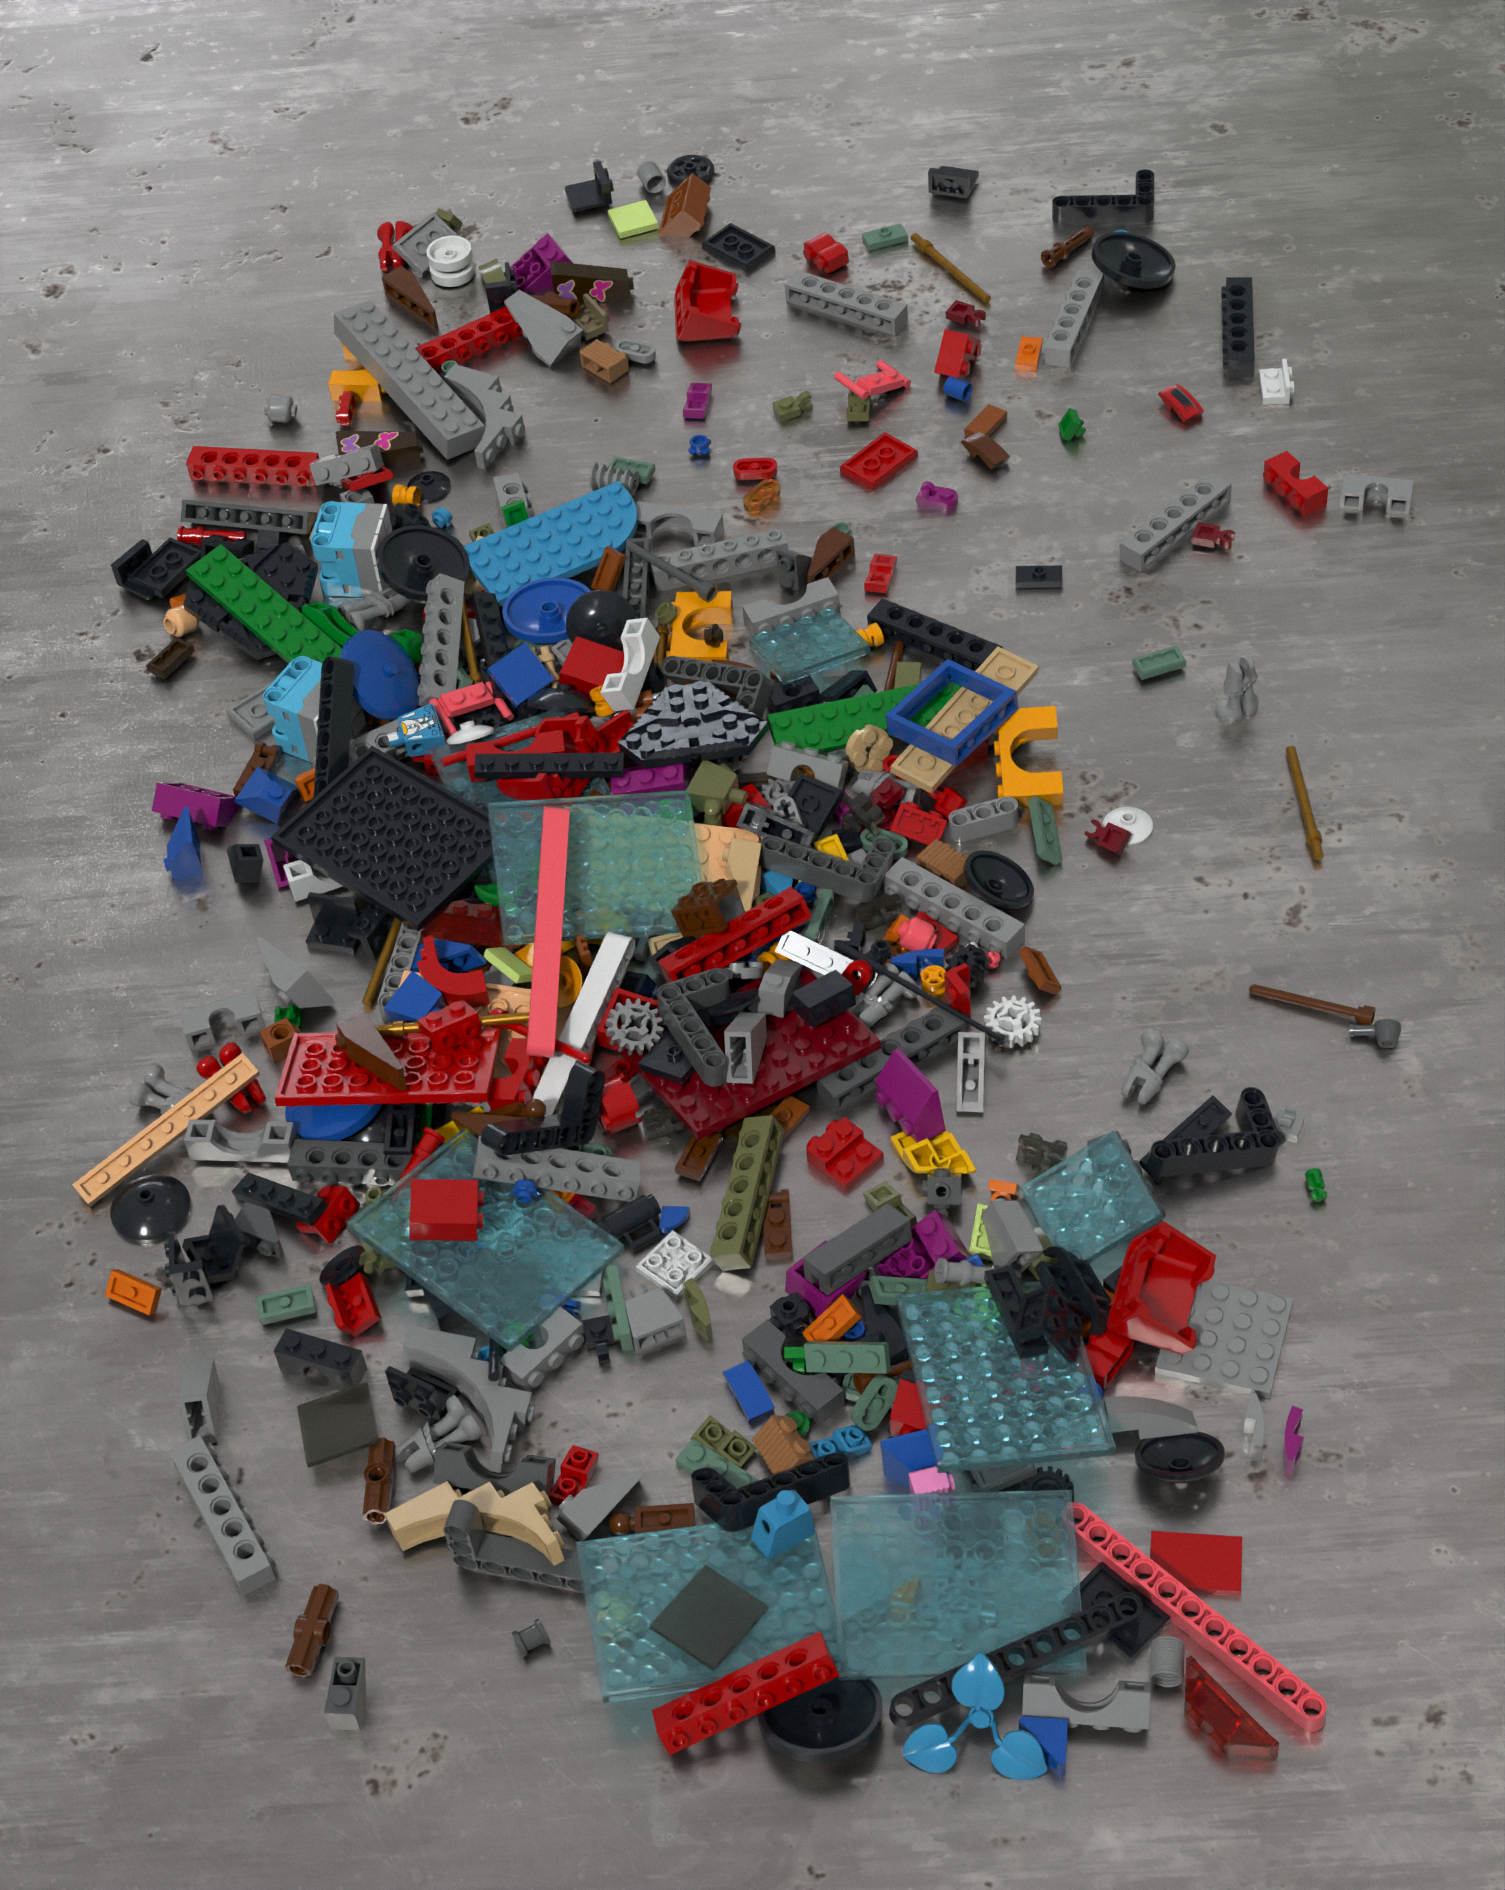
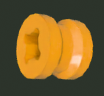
(933, 980)

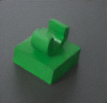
(1071, 425)
(514, 513)
(293, 1014)
(796, 1357)

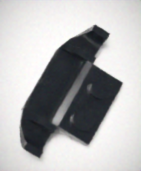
(1077, 1285)

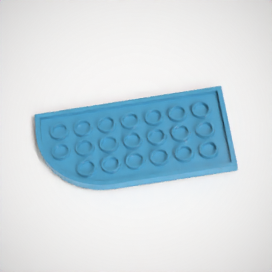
(554, 542)

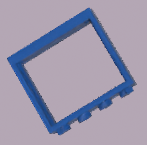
(975, 733)

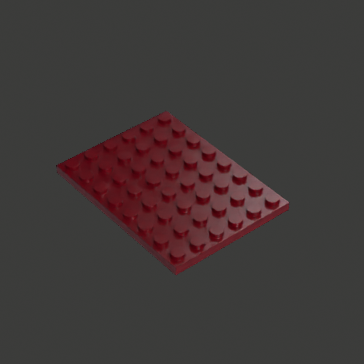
(790, 1060)

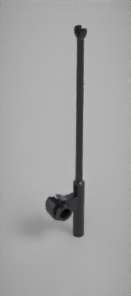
(878, 955)

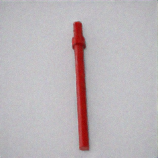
(498, 743)

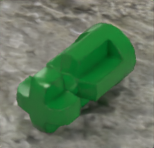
(1316, 1184)

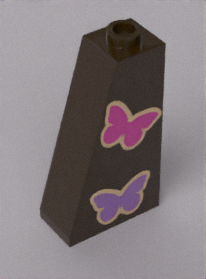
(598, 282)
(395, 446)

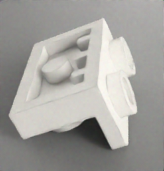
(1276, 384)

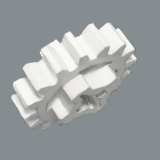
(1014, 1020)

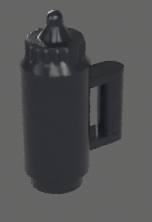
(632, 1217)

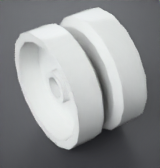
(450, 261)

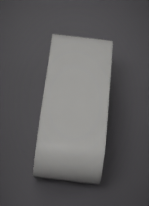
(983, 819)

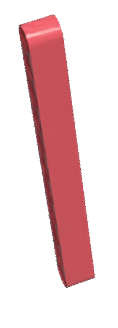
(548, 933)
(1198, 1626)

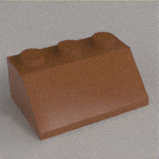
(685, 208)

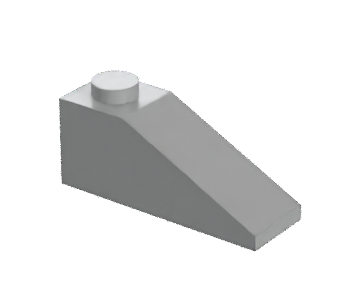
(778, 987)
(971, 1072)
(593, 1504)

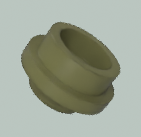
(666, 613)

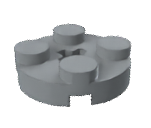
(739, 970)

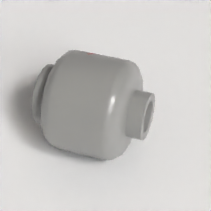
(280, 409)

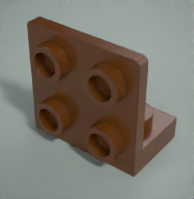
(698, 910)

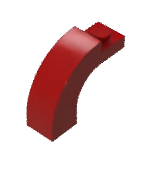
(454, 986)

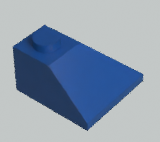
(267, 795)
(184, 849)
(906, 1455)

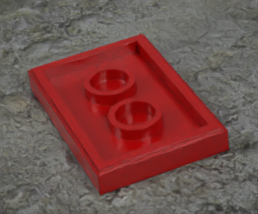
(878, 461)
(367, 479)
(1200, 1560)

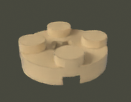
(872, 737)

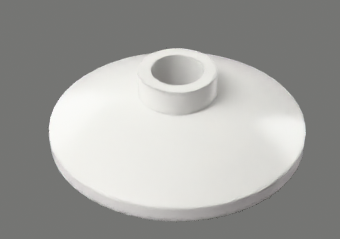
(469, 732)
(1132, 820)

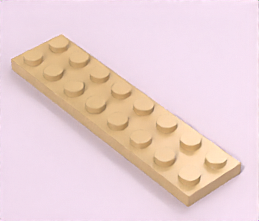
(930, 771)

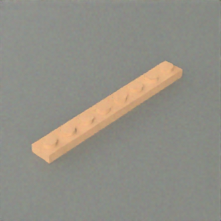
(165, 1130)

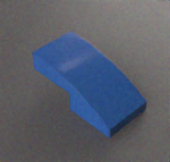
(917, 960)
(748, 1390)

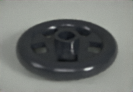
(690, 167)

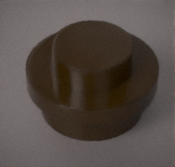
(713, 635)

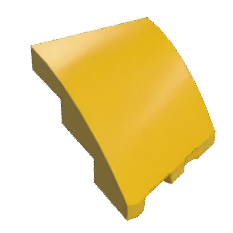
(932, 1153)

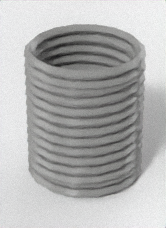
(651, 177)
(1167, 1661)

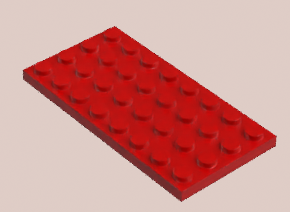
(325, 1075)

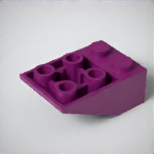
(534, 267)
(931, 1239)

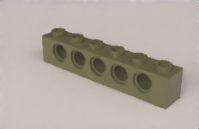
(747, 1193)

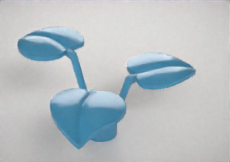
(983, 1690)

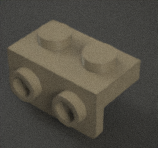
(591, 318)

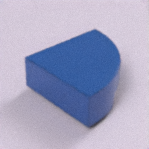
(673, 1217)

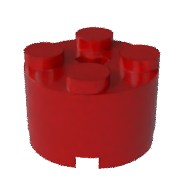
(617, 1106)

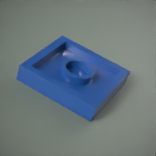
(520, 675)

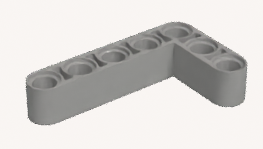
(401, 959)

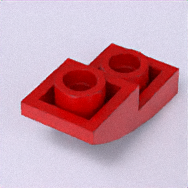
(575, 1474)

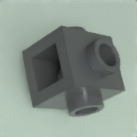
(950, 1181)

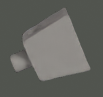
(652, 1318)

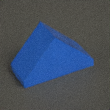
(1052, 1736)

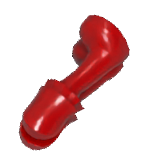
(386, 235)
(209, 1066)

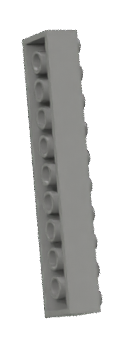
(408, 379)

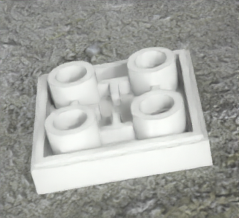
(674, 1263)

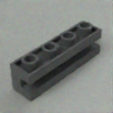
(857, 1248)

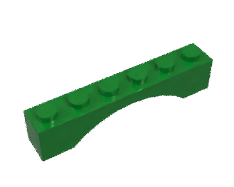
(339, 630)

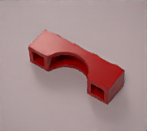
(544, 743)

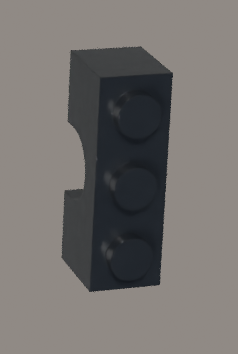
(340, 1363)

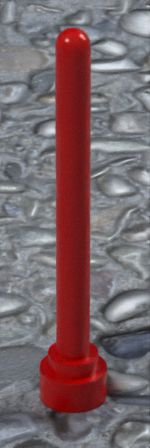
(559, 1045)

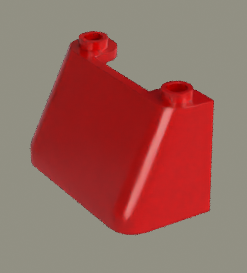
(705, 304)
(579, 738)
(1159, 1288)

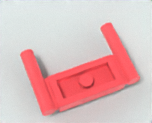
(875, 383)
(465, 701)

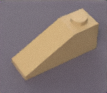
(742, 865)

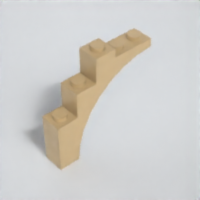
(517, 1515)

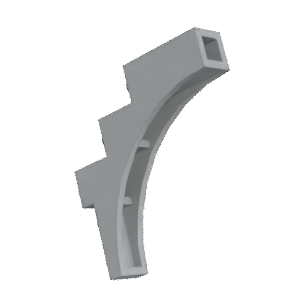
(486, 396)
(457, 1363)

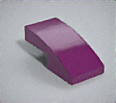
(697, 400)
(1292, 1442)

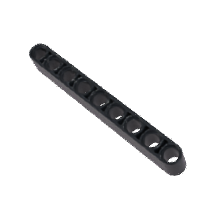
(1027, 1649)

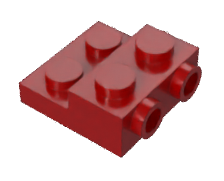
(843, 1153)

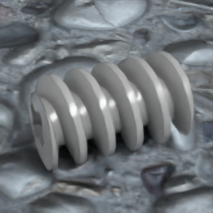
(601, 477)

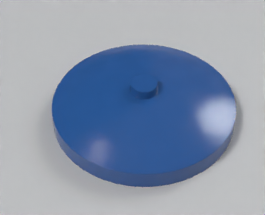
(540, 609)
(383, 675)
(330, 1121)

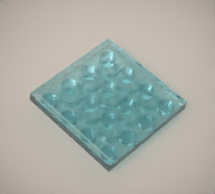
(809, 645)
(1092, 1200)

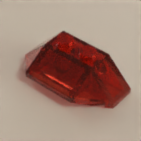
(468, 924)
(1223, 1719)

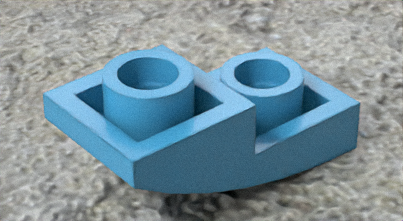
(846, 1440)

